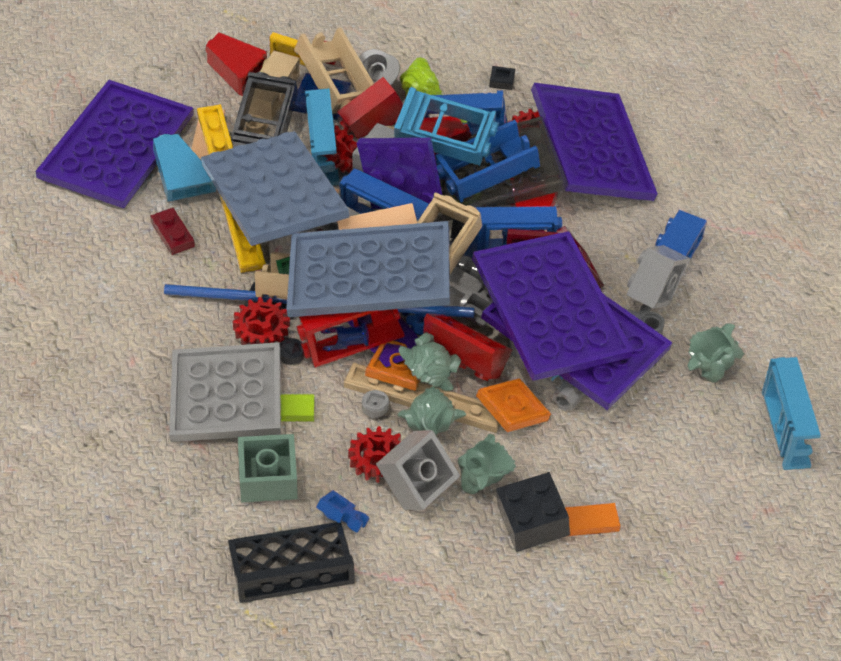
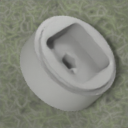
(375, 403)

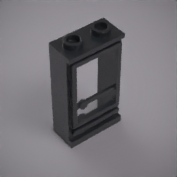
(270, 83)

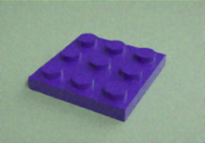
(402, 163)

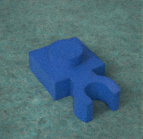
(340, 509)

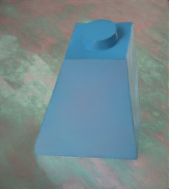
(180, 169)

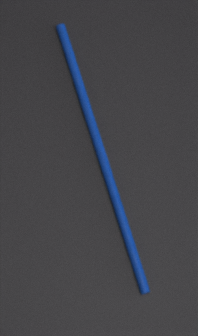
(245, 295)

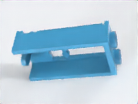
(413, 114)
(322, 131)
(790, 412)

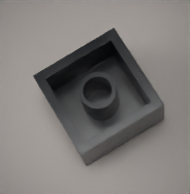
(533, 511)

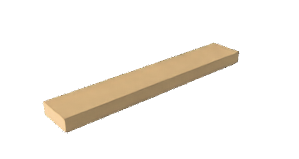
(476, 413)

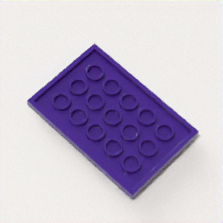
(594, 142)
(112, 143)
(551, 305)
(611, 380)

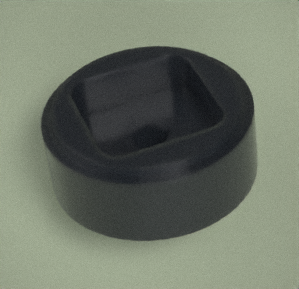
(291, 351)

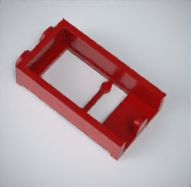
(381, 331)

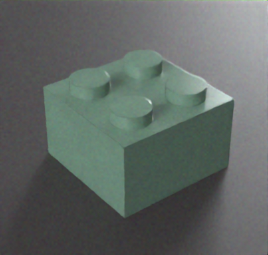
(267, 468)

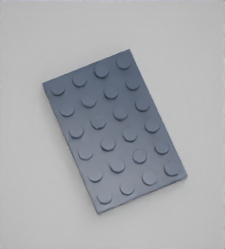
(274, 188)
(369, 269)

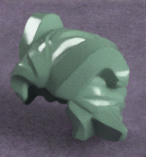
(714, 351)
(430, 362)
(431, 412)
(484, 465)

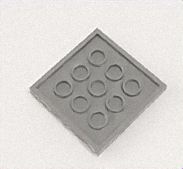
(225, 392)

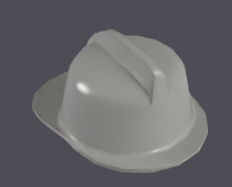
(380, 65)

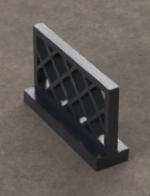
(294, 576)

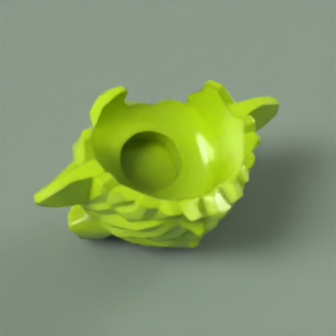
(420, 77)

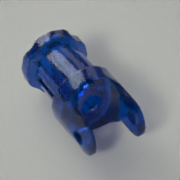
(348, 336)

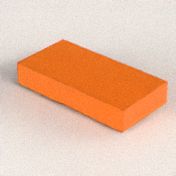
(593, 519)

